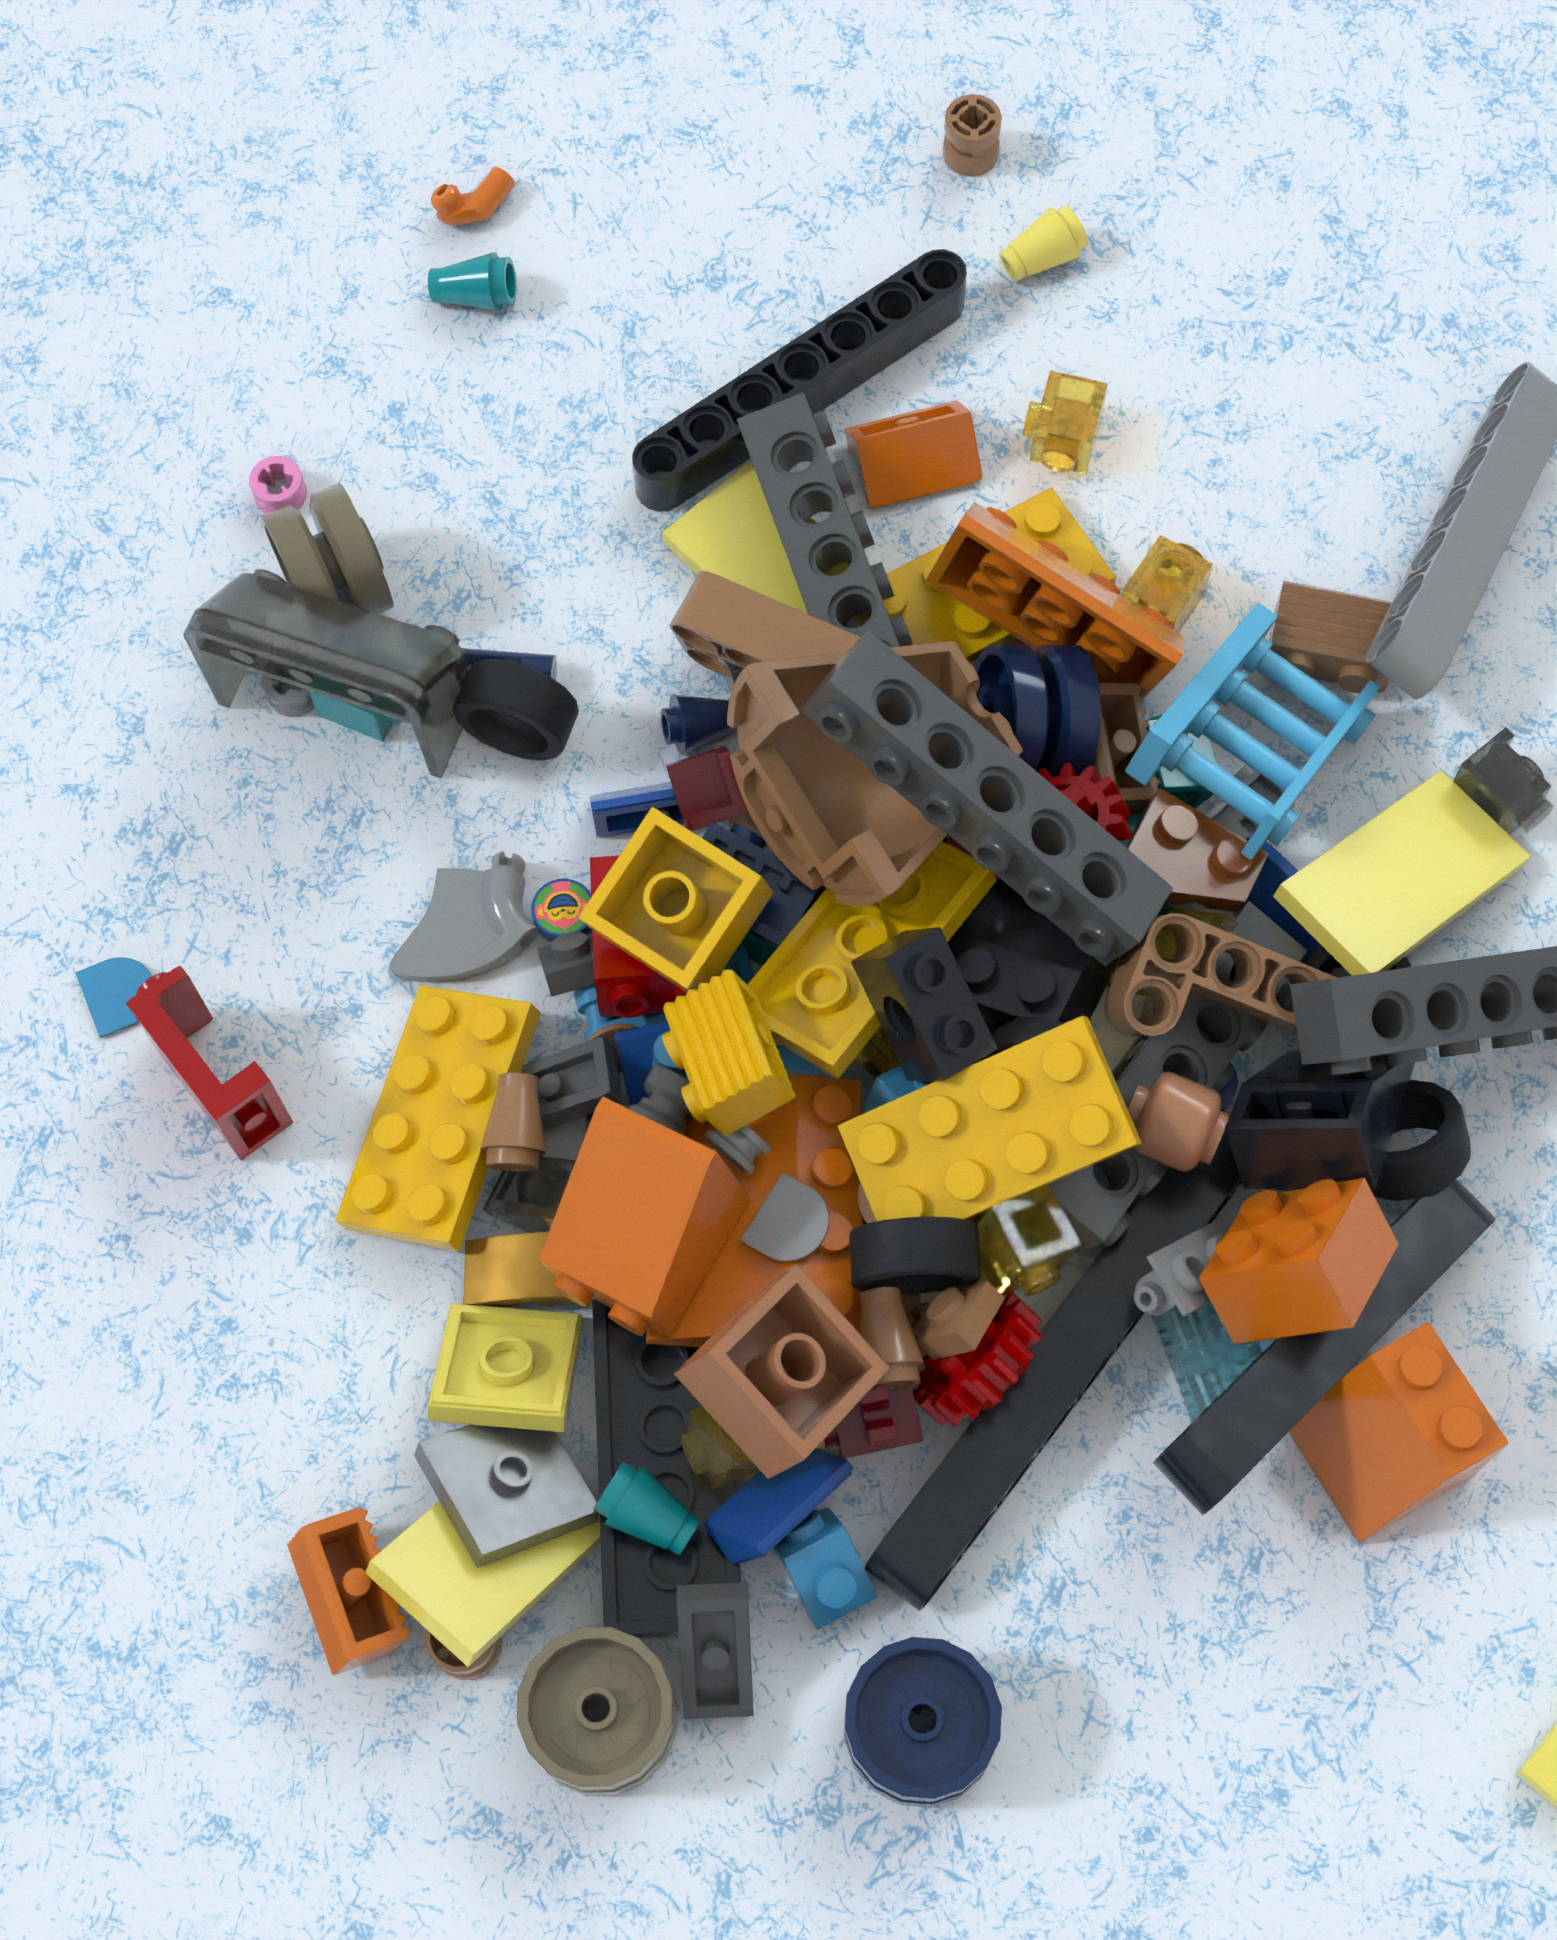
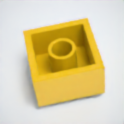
(676, 902)

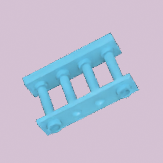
(1224, 681)

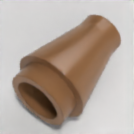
(515, 1125)
(891, 1336)

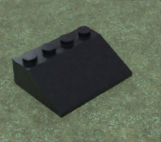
(1024, 963)

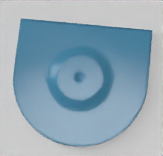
(107, 990)

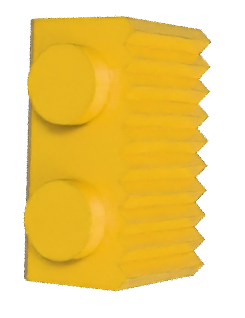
(726, 1054)

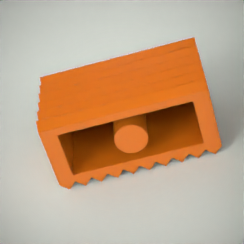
(348, 1608)

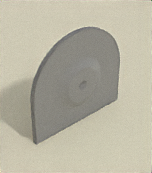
(789, 1222)

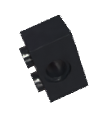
(924, 1005)

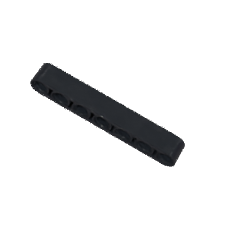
(814, 356)
(1301, 1369)

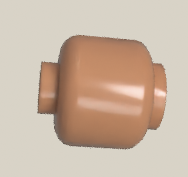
(1177, 1121)

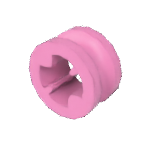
(266, 473)

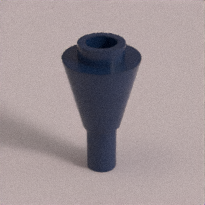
(694, 722)

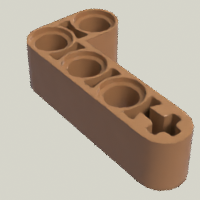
(735, 626)
(1194, 971)

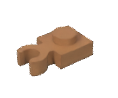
(955, 1319)

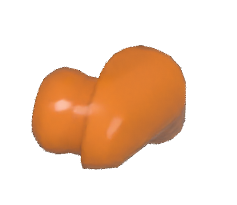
(472, 206)

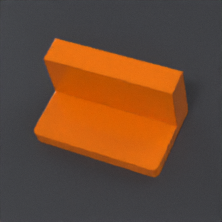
(916, 453)

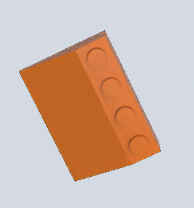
(1049, 602)
(812, 1151)

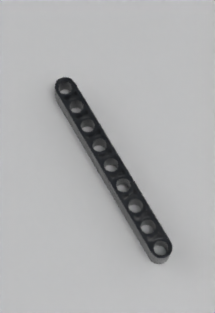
(1066, 1361)

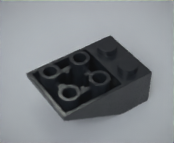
(1313, 1126)

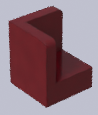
(706, 788)

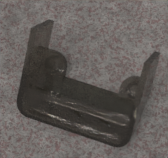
(332, 651)

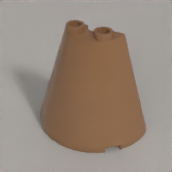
(815, 797)

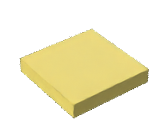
(506, 1368)

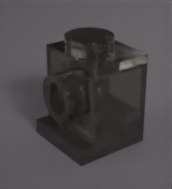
(1505, 784)

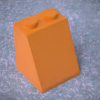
(640, 1220)
(1397, 1433)

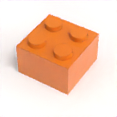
(1299, 1261)

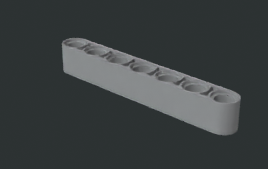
(1468, 534)

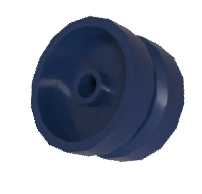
(1046, 699)
(914, 1765)

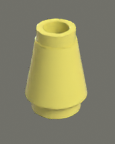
(1045, 244)

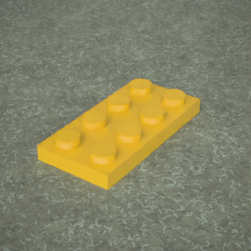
(938, 617)
(809, 982)
(993, 1129)
(425, 1137)

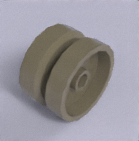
(335, 557)
(573, 1676)

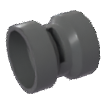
(665, 1101)

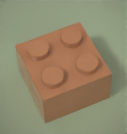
(782, 1372)

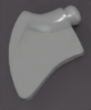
(469, 925)

